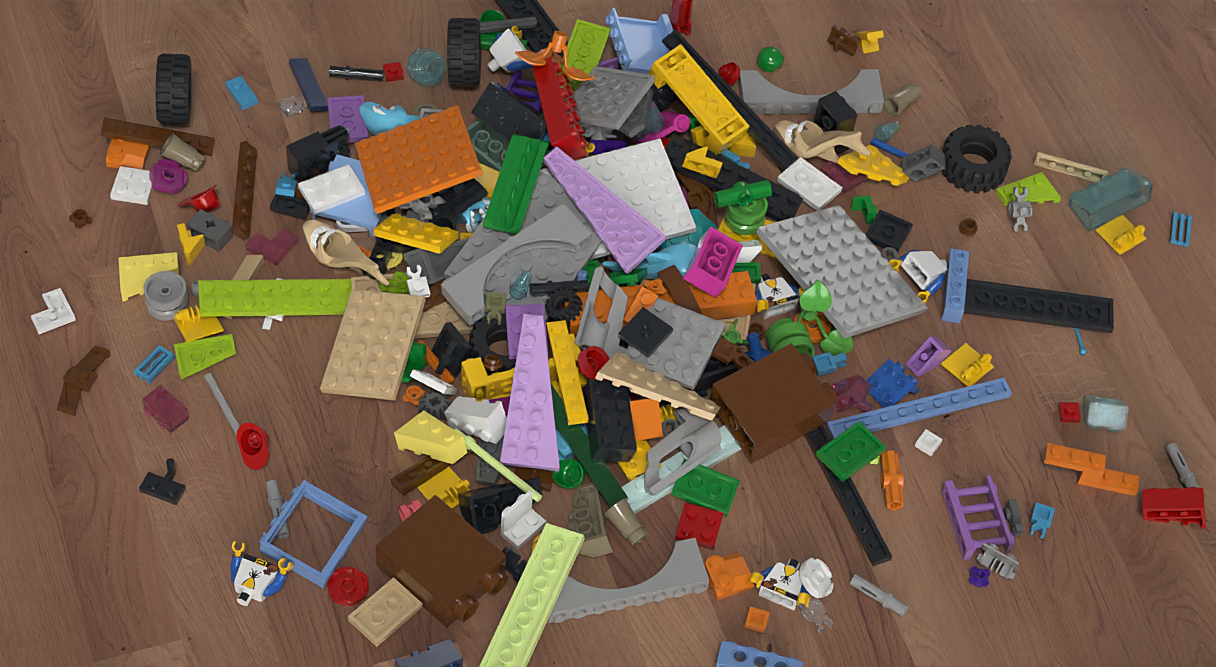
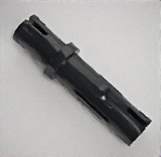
(356, 73)
(549, 286)

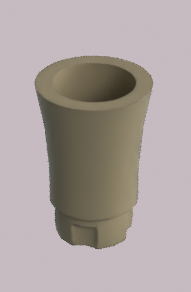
(900, 99)
(181, 152)
(626, 522)

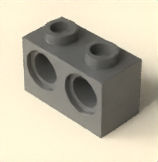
(923, 163)

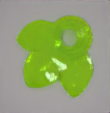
(396, 285)

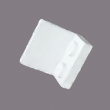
(520, 521)

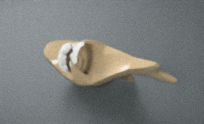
(814, 142)
(338, 250)

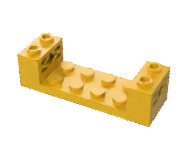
(701, 98)
(481, 386)

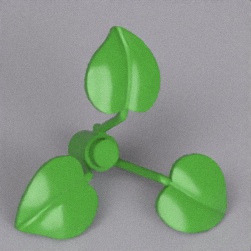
(812, 300)

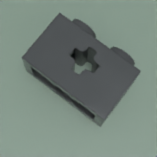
(215, 231)

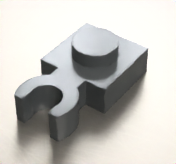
(1013, 515)

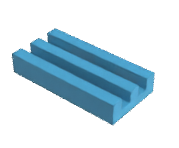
(1182, 218)
(157, 365)

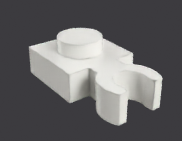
(417, 285)

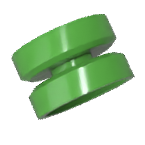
(746, 219)
(791, 333)

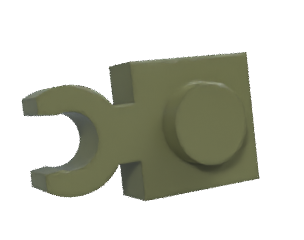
(495, 305)

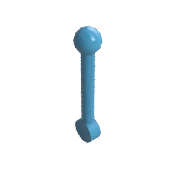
(1082, 351)

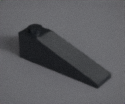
(485, 505)

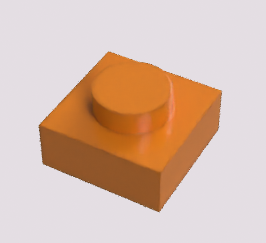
(757, 620)

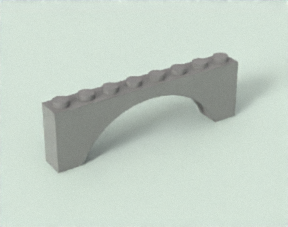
(762, 97)
(554, 230)
(680, 576)

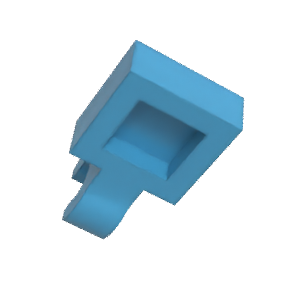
(827, 363)

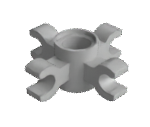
(598, 132)
(422, 205)
(1020, 209)

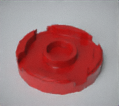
(348, 586)

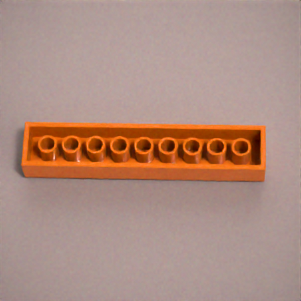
(733, 301)

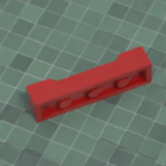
(681, 16)

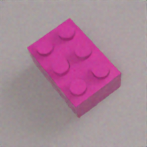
(713, 262)

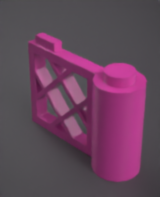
(672, 122)

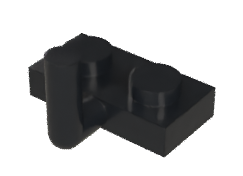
(163, 487)

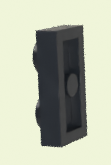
(290, 206)

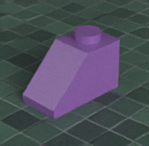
(928, 356)

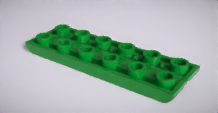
(515, 184)

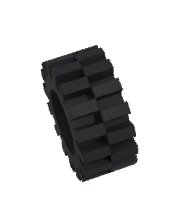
(558, 299)

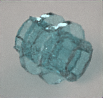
(426, 66)

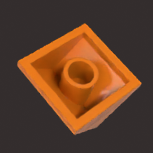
(646, 418)

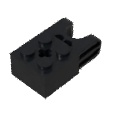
(315, 152)

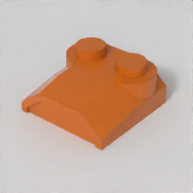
(127, 154)
(728, 575)

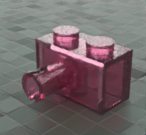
(852, 393)
(165, 409)

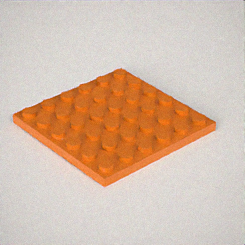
(417, 159)

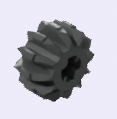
(434, 404)

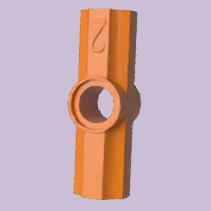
(892, 480)

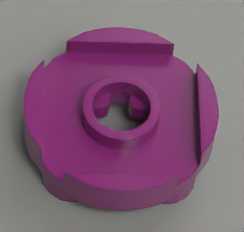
(164, 184)

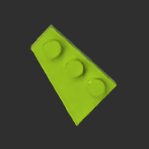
(1038, 190)
(202, 353)

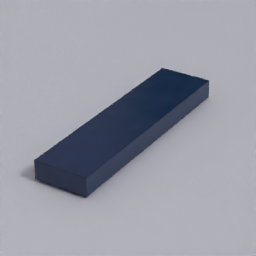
(308, 84)

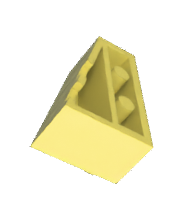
(137, 269)
(431, 437)

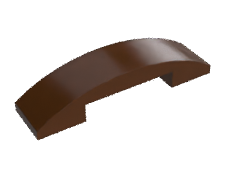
(678, 289)

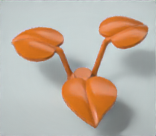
(556, 45)

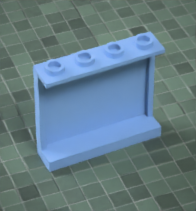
(638, 40)
(357, 211)

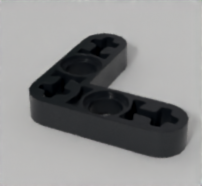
(387, 247)

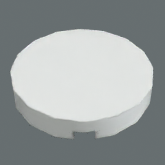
(816, 577)

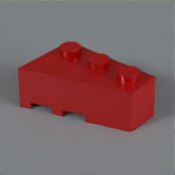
(1175, 504)

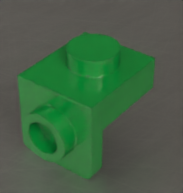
(866, 205)

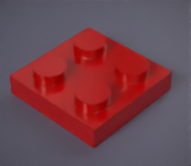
(699, 524)

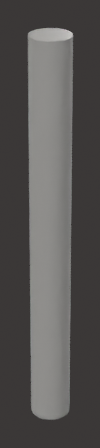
(222, 402)

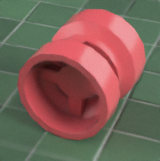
(406, 511)

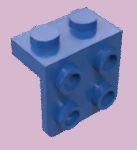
(891, 384)

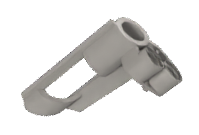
(591, 330)
(697, 440)

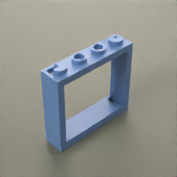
(331, 504)

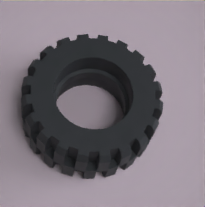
(464, 51)
(173, 88)
(980, 142)
(485, 335)

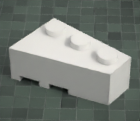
(477, 418)

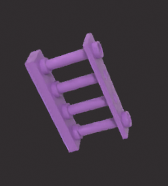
(962, 528)

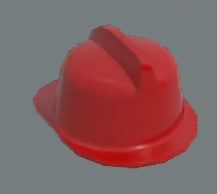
(205, 200)
(591, 361)
(253, 445)

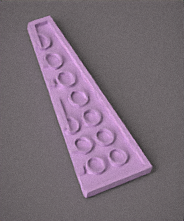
(616, 223)
(530, 423)

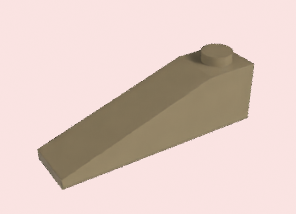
(590, 521)

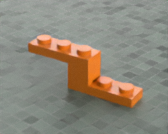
(1091, 469)

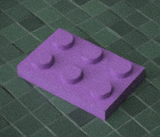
(346, 112)
(514, 321)

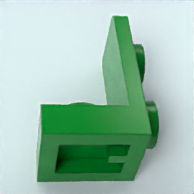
(416, 360)

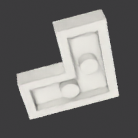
(56, 315)

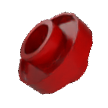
(729, 73)

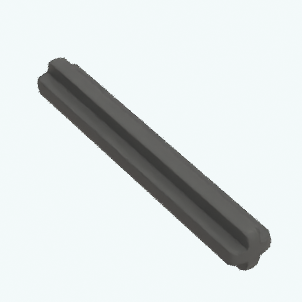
(502, 25)

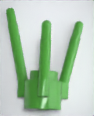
(733, 335)

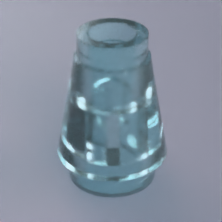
(886, 131)
(520, 286)

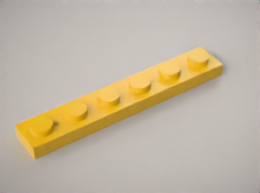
(567, 372)

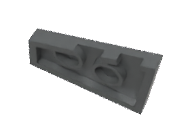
(485, 472)

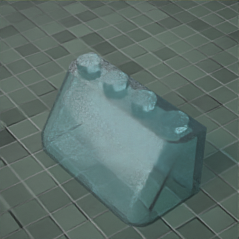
(1110, 197)

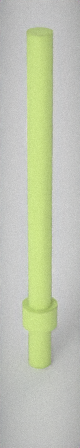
(471, 444)

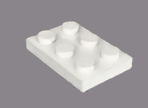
(810, 184)
(331, 189)

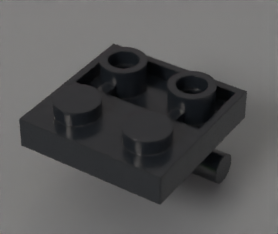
(463, 195)
(450, 349)

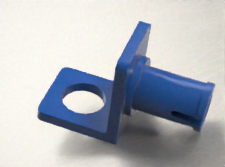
(756, 351)

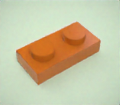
(643, 298)

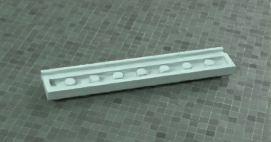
(635, 490)

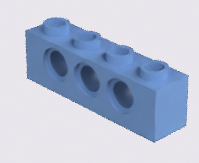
(955, 286)
(750, 656)

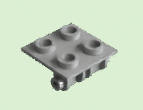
(992, 552)

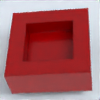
(393, 72)
(1069, 412)

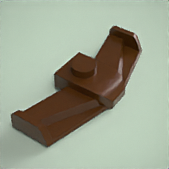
(699, 197)
(80, 378)

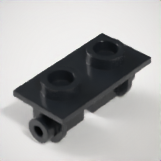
(512, 566)

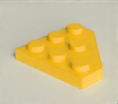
(875, 166)

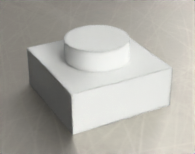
(928, 442)

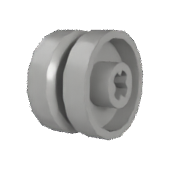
(165, 295)

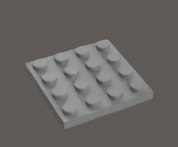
(610, 96)
(687, 348)

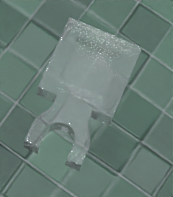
(292, 105)
(816, 613)

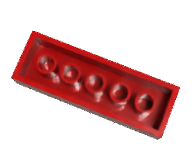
(560, 109)

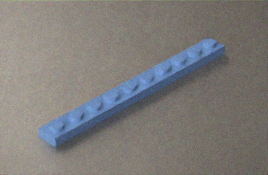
(924, 407)

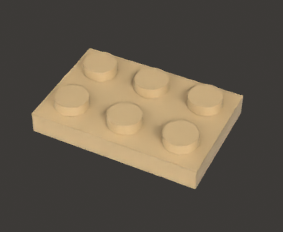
(385, 612)

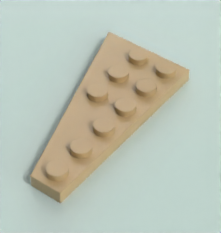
(653, 385)

